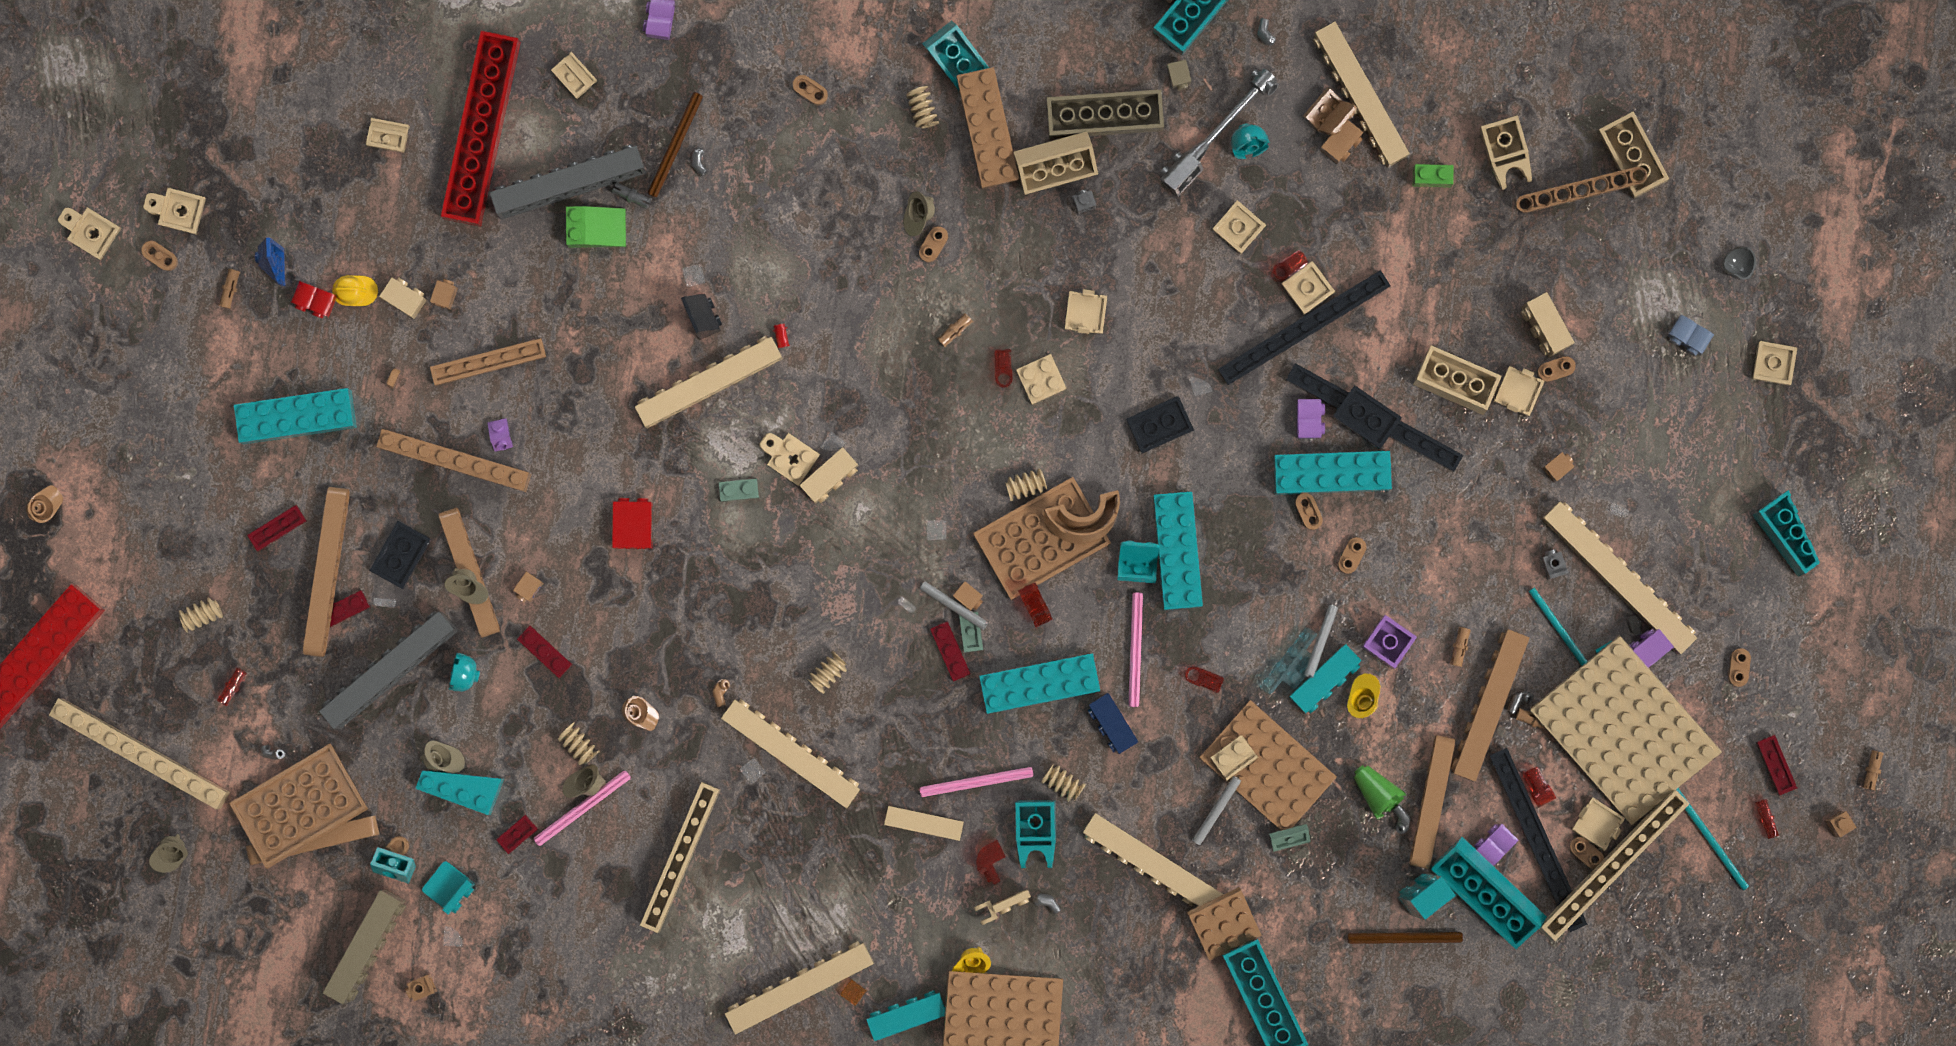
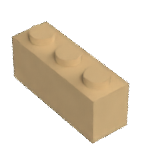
(829, 476)

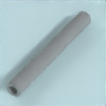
(953, 605)
(1321, 640)
(1216, 810)

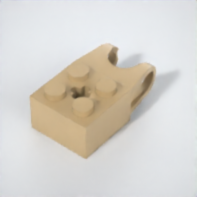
(1506, 156)

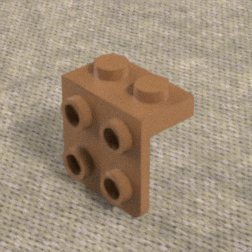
(1329, 113)

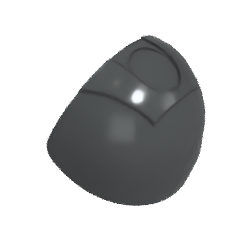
(1740, 263)

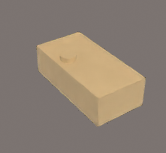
(1631, 149)
(1056, 163)
(1457, 380)

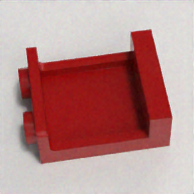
(632, 524)

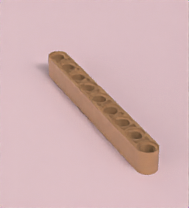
(326, 572)

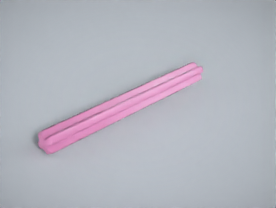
(1135, 651)
(976, 782)
(581, 808)

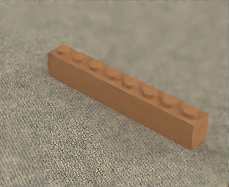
(453, 460)
(1490, 705)

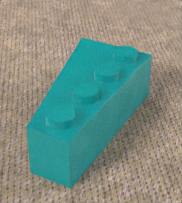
(1787, 533)
(466, 790)

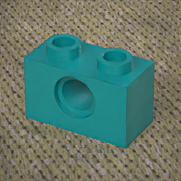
(393, 865)

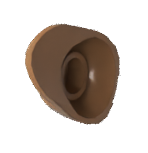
(46, 503)
(642, 713)

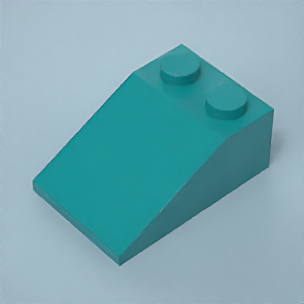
(954, 52)

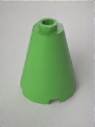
(1378, 791)

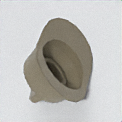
(918, 212)
(465, 586)
(442, 758)
(584, 781)
(168, 854)

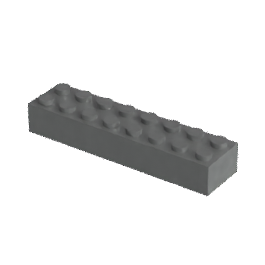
(567, 182)
(389, 670)

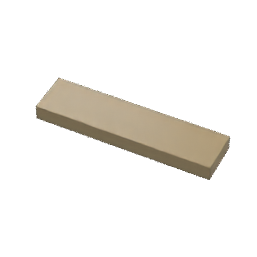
(924, 823)

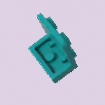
(1138, 562)
(448, 887)

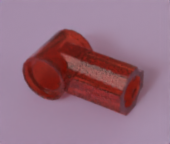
(1290, 265)
(1540, 790)

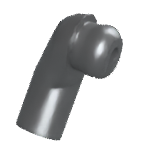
(695, 161)
(267, 753)

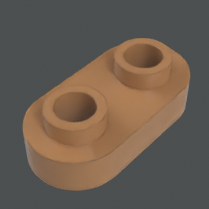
(810, 90)
(934, 244)
(159, 256)
(1556, 368)
(1310, 510)
(1352, 555)
(1737, 666)
(1586, 853)

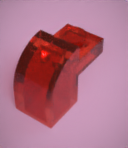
(1035, 604)
(986, 857)

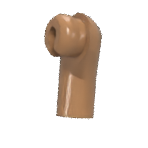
(719, 690)

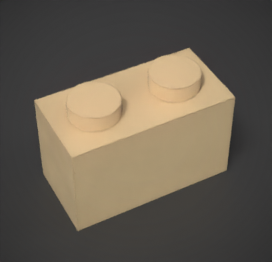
(403, 298)

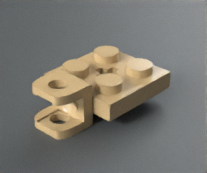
(167, 207)
(83, 224)
(782, 450)
(1003, 906)

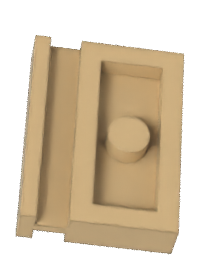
(574, 75)
(387, 135)
(1234, 757)

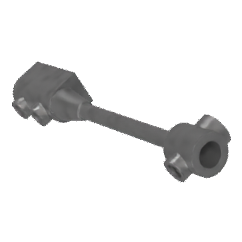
(1188, 165)

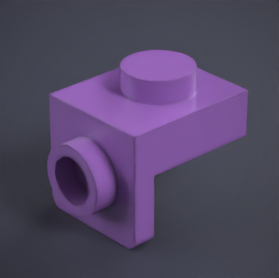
(500, 435)

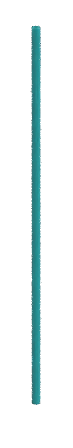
(1689, 809)

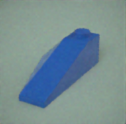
(271, 260)

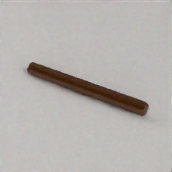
(675, 144)
(1418, 937)

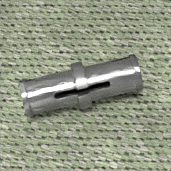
(631, 195)

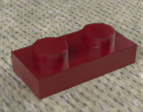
(517, 834)

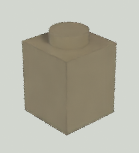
(1179, 75)

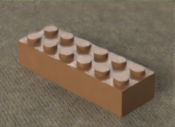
(987, 128)

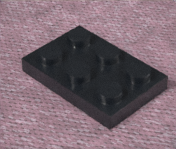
(1367, 417)
(1160, 424)
(400, 555)

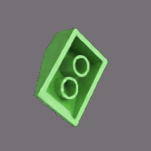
(595, 227)

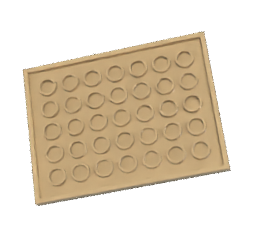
(1625, 730)

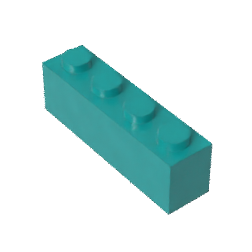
(1330, 674)
(906, 1016)

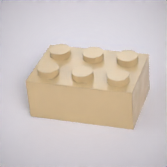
(1547, 325)

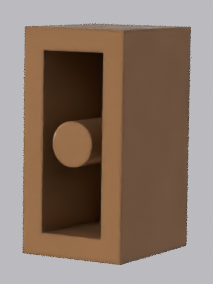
(1339, 144)

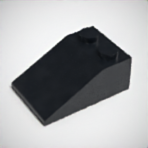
(701, 315)

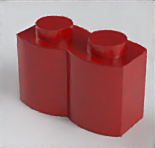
(313, 299)

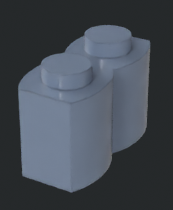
(1690, 335)

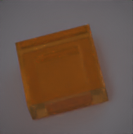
(853, 992)

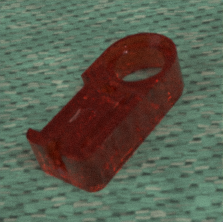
(1003, 366)
(1206, 679)

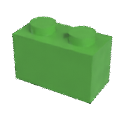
(1433, 175)

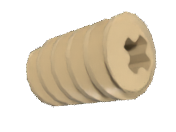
(921, 108)
(1025, 484)
(200, 614)
(828, 672)
(577, 744)
(1063, 783)

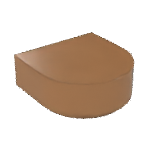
(393, 378)
(398, 845)

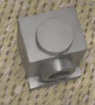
(1084, 201)
(1550, 570)

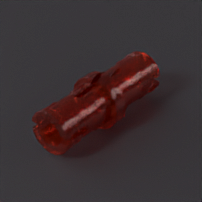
(232, 686)
(1767, 818)

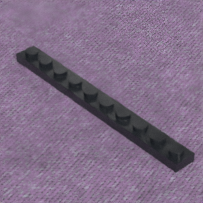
(1304, 327)
(1402, 433)
(1533, 830)

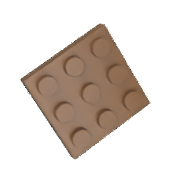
(1224, 923)

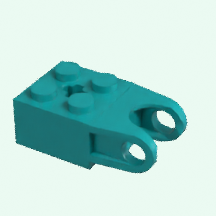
(1032, 836)

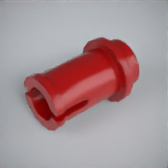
(781, 335)

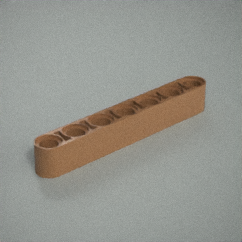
(1591, 190)
(465, 559)
(1432, 802)
(344, 833)

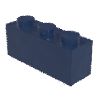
(1112, 724)

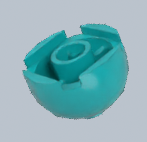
(1249, 140)
(463, 673)

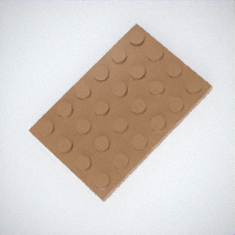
(1024, 547)
(1282, 778)
(298, 806)
(1001, 1010)

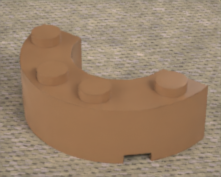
(1084, 529)

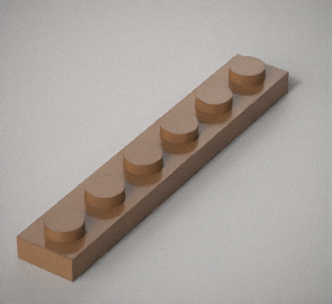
(488, 362)

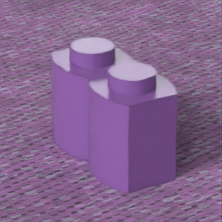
(659, 19)
(1309, 418)
(1496, 844)

